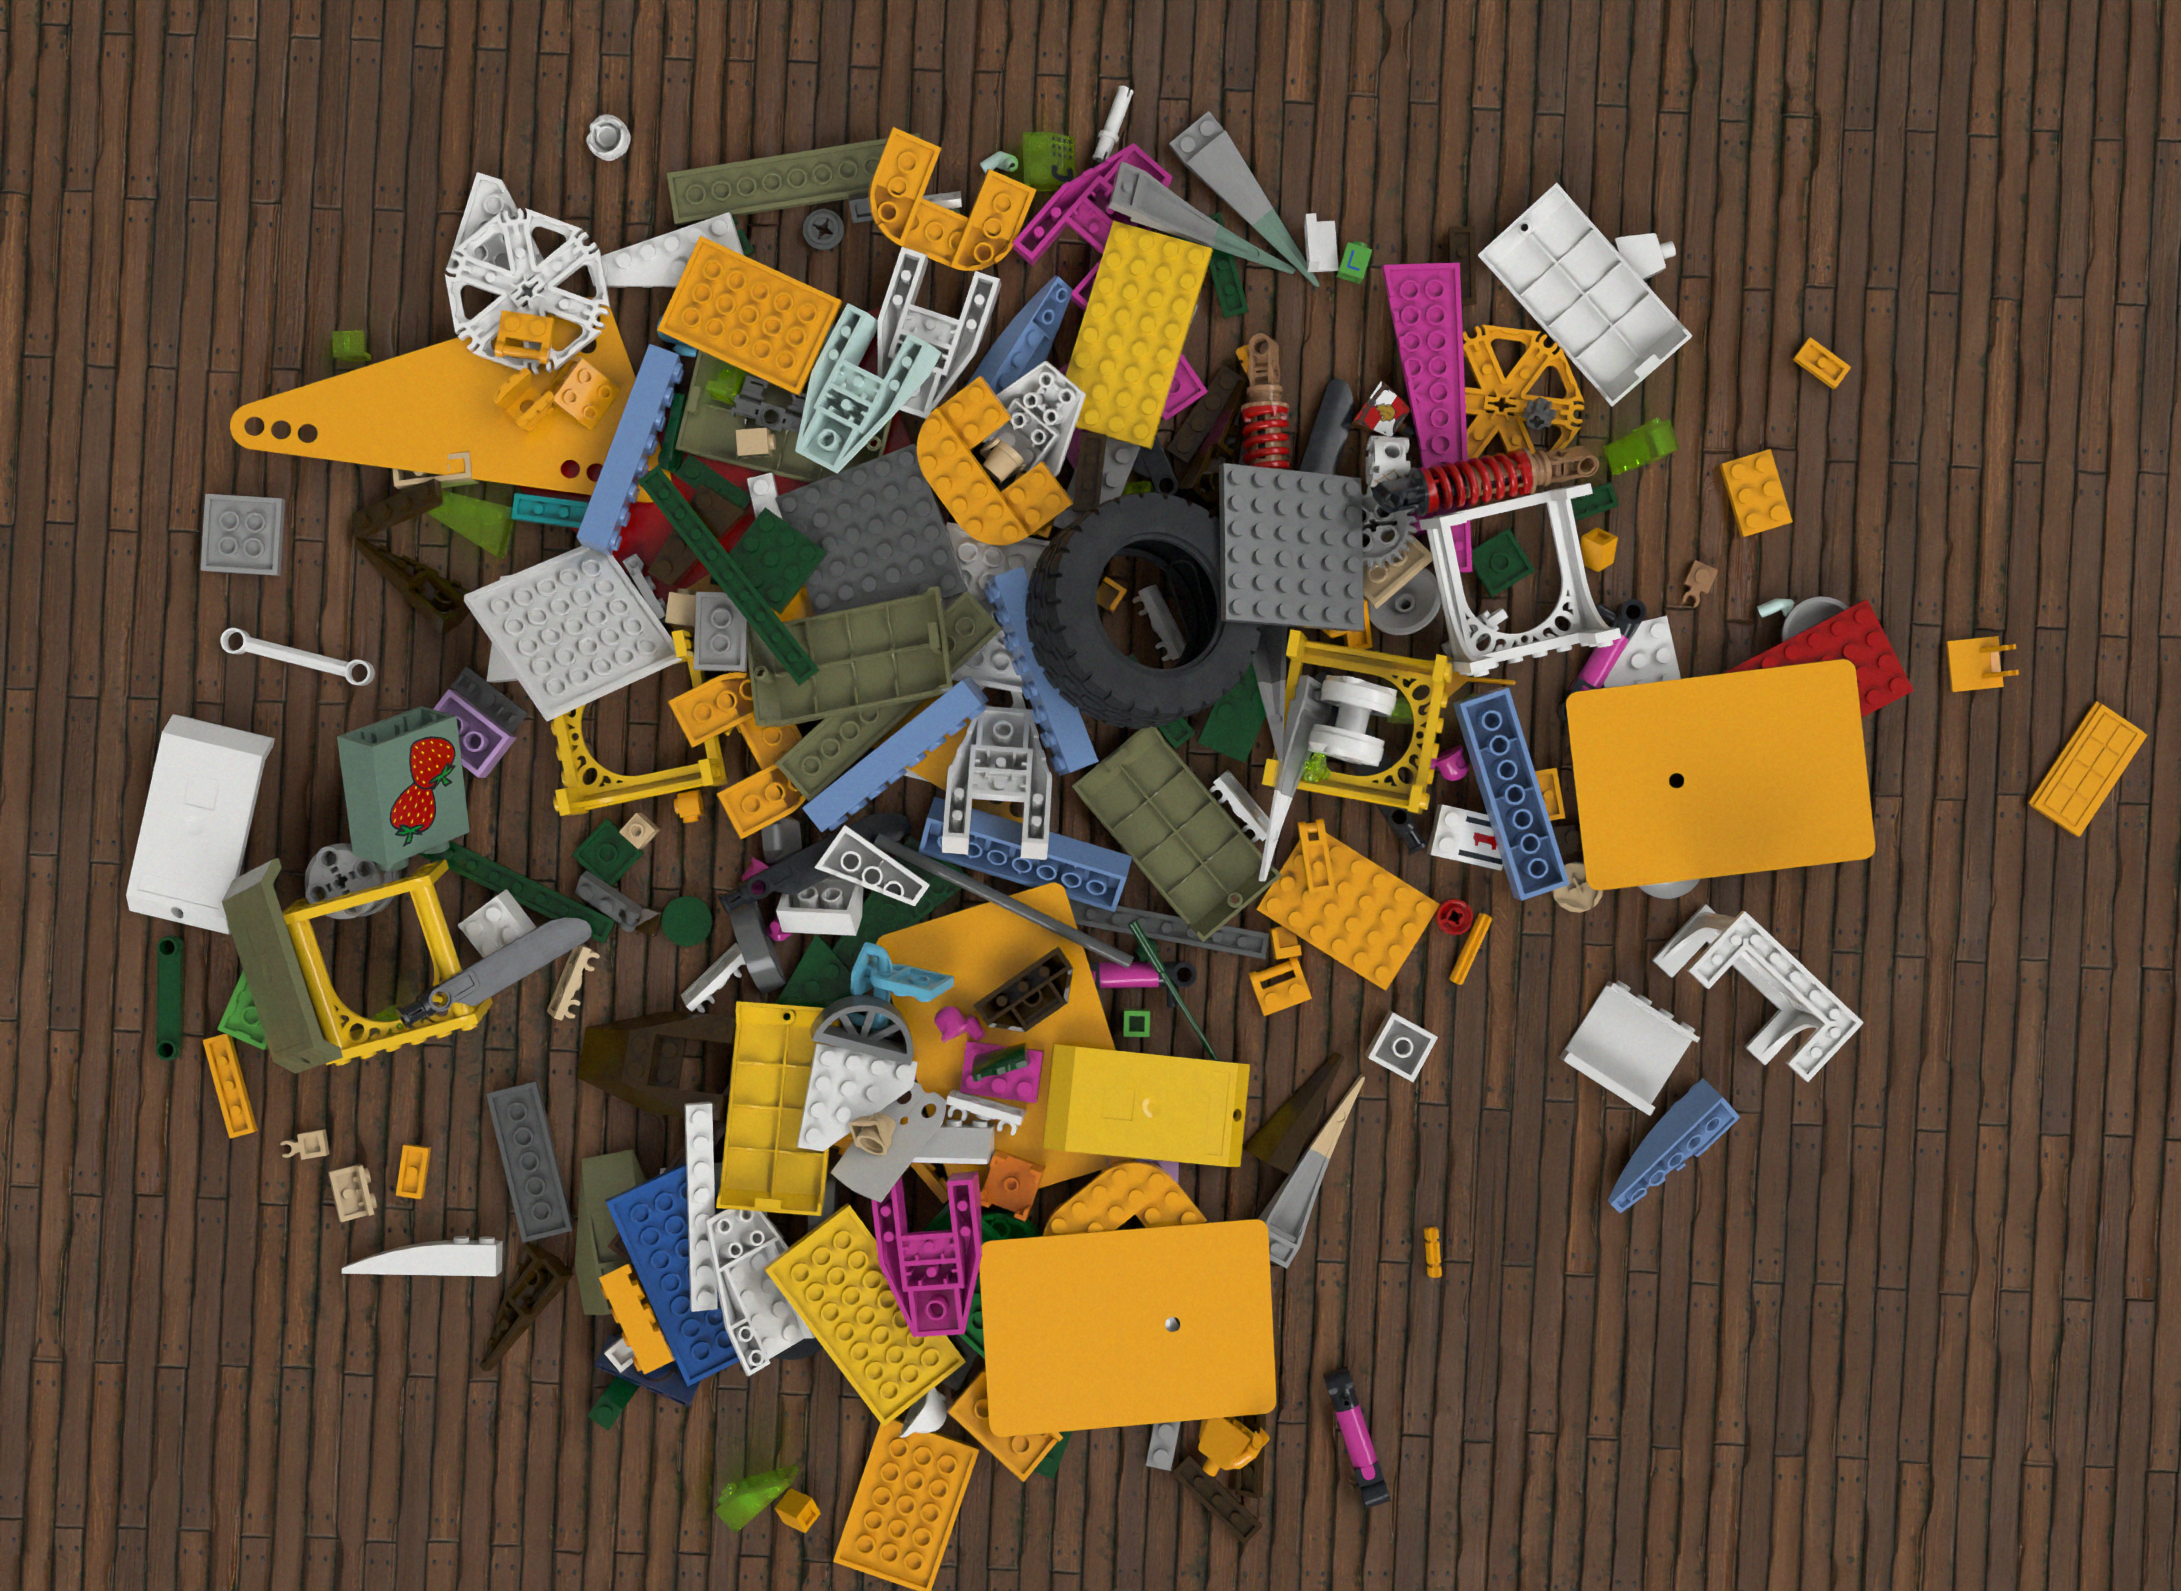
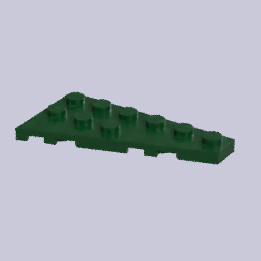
(886, 914)
(817, 979)

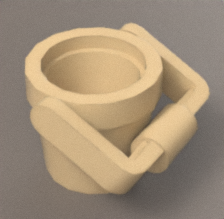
(1002, 460)
(875, 1135)

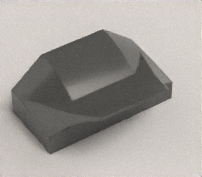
(781, 839)

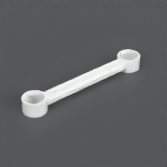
(296, 656)

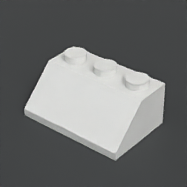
(824, 908)
(960, 1143)

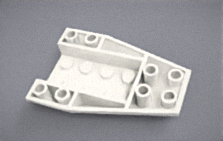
(751, 1304)

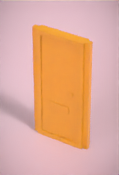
(2087, 769)

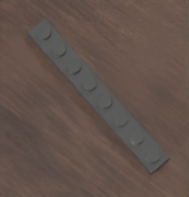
(1171, 929)

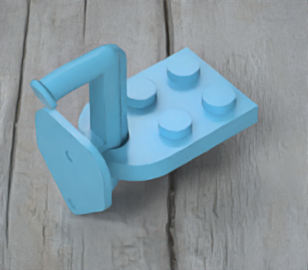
(875, 970)

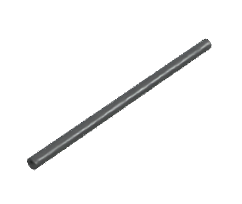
(1004, 901)

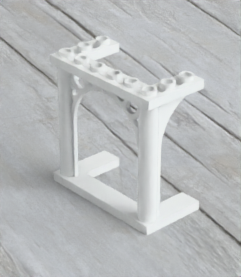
(1585, 622)
(1776, 974)

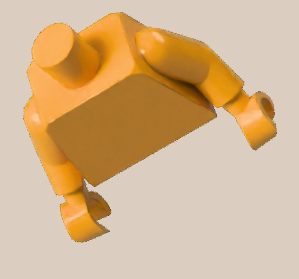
(1228, 1444)

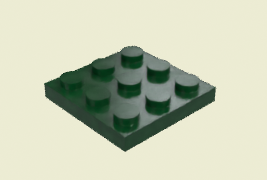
(776, 559)

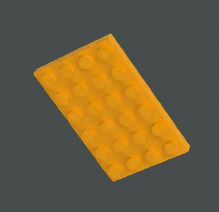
(749, 315)
(1362, 923)
(906, 1506)

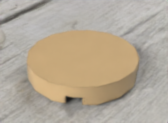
(1578, 895)

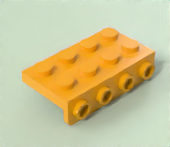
(1018, 1453)

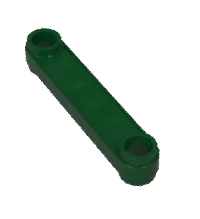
(170, 997)

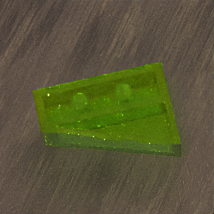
(1644, 446)

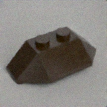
(1029, 995)

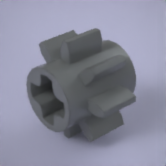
(1539, 413)

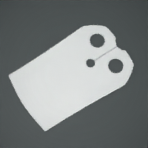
(876, 1174)

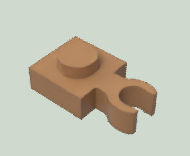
(1698, 579)

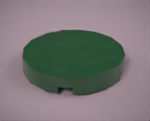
(687, 921)

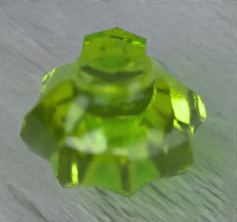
(1316, 768)

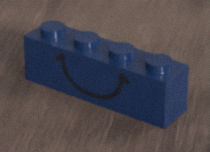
(664, 1381)

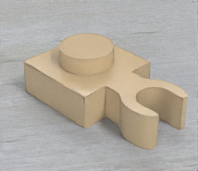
(309, 1144)

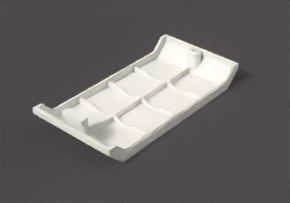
(1585, 295)
(196, 821)

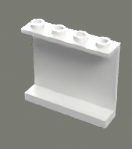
(1628, 1045)

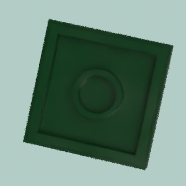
(1500, 562)
(607, 853)

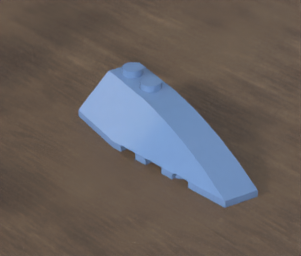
(1683, 1131)

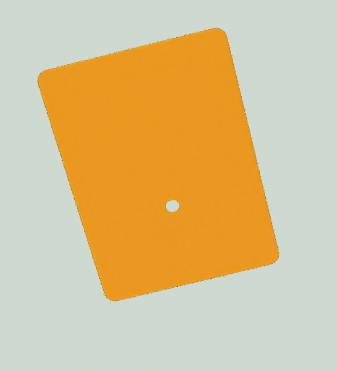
(1765, 768)
(982, 952)
(1084, 1336)

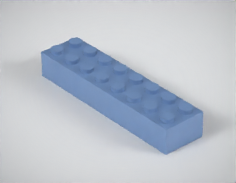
(630, 450)
(1059, 721)
(901, 750)
(1511, 793)
(1083, 869)

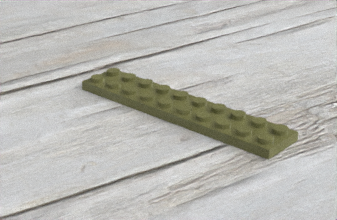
(774, 182)
(845, 738)

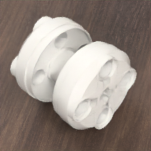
(1356, 703)

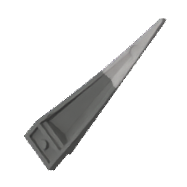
(1270, 672)

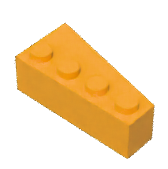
(637, 1318)

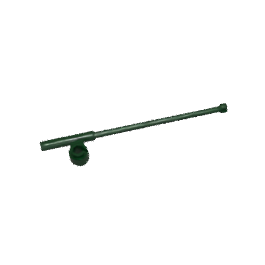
(1148, 951)

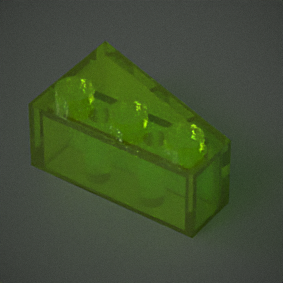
(477, 520)

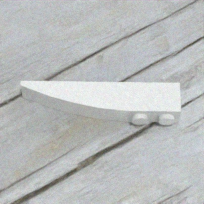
(444, 1257)

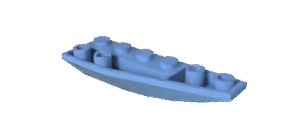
(1027, 337)

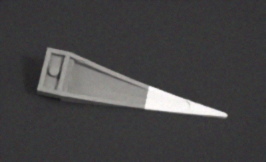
(1302, 715)

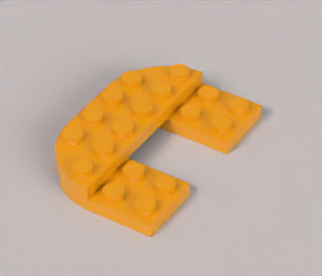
(936, 231)
(963, 483)
(717, 708)
(1120, 1193)

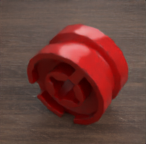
(1445, 910)

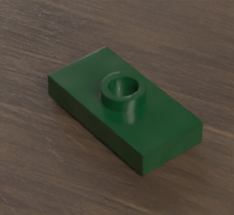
(1592, 504)

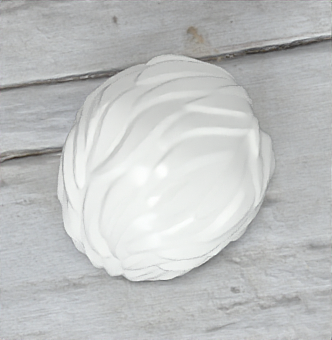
(608, 137)

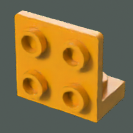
(582, 391)

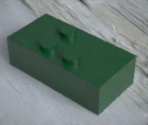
(1235, 720)

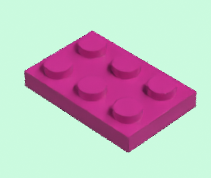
(1014, 1085)

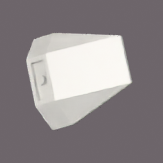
(1043, 416)

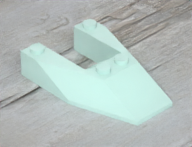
(849, 403)

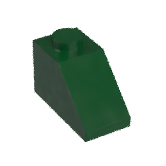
(612, 1402)

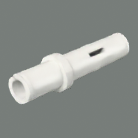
(1109, 134)

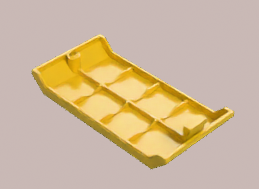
(1145, 1106)
(765, 1113)

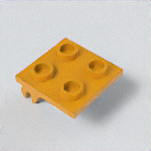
(1976, 663)

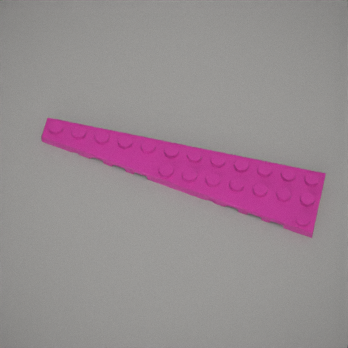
(1430, 346)

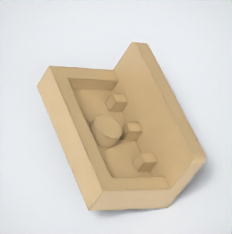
(352, 1192)

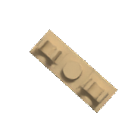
(570, 982)

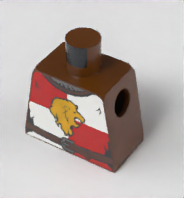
(1384, 414)

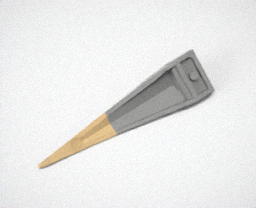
(1293, 1202)

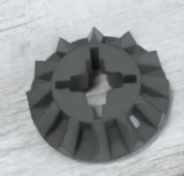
(820, 218)

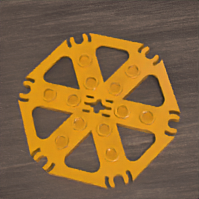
(1514, 386)

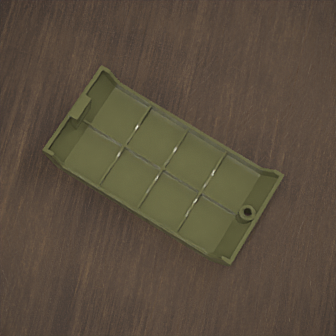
(711, 430)
(864, 658)
(1175, 831)
(274, 972)

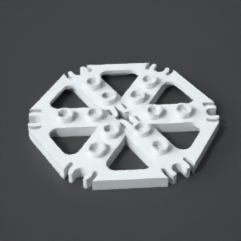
(523, 273)

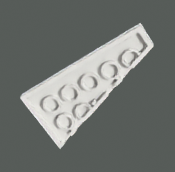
(664, 258)

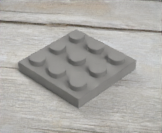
(242, 534)

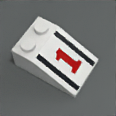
(1464, 837)

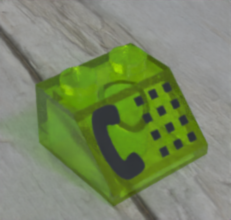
(1048, 160)

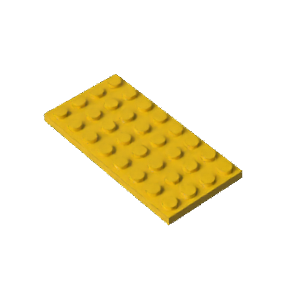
(1135, 331)
(849, 1307)

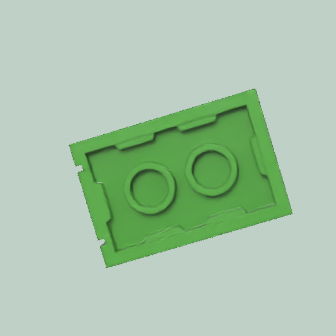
(242, 1017)

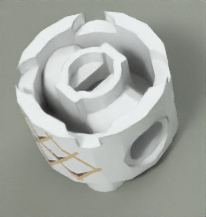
(1386, 459)

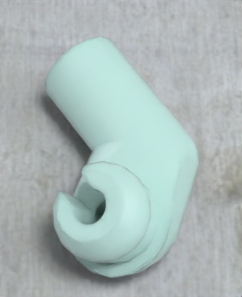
(1000, 160)
(1775, 605)

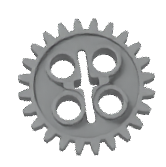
(1378, 550)

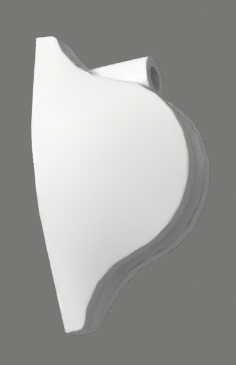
(925, 1414)

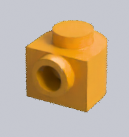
(689, 805)

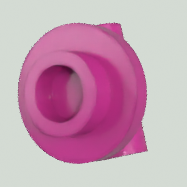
(775, 932)

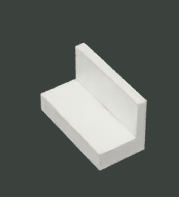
(1320, 244)

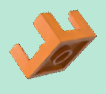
(1012, 1184)

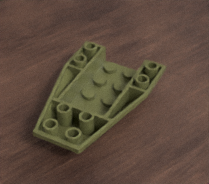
(601, 1179)

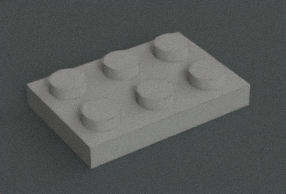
(719, 634)

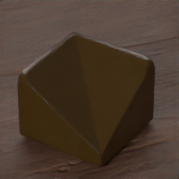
(649, 921)

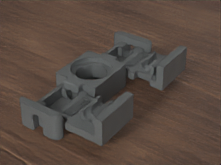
(752, 402)

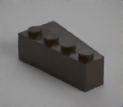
(719, 516)

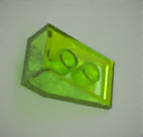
(751, 1495)

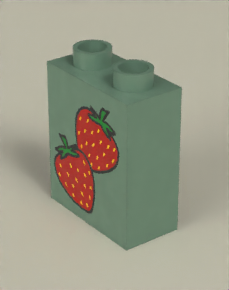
(404, 786)

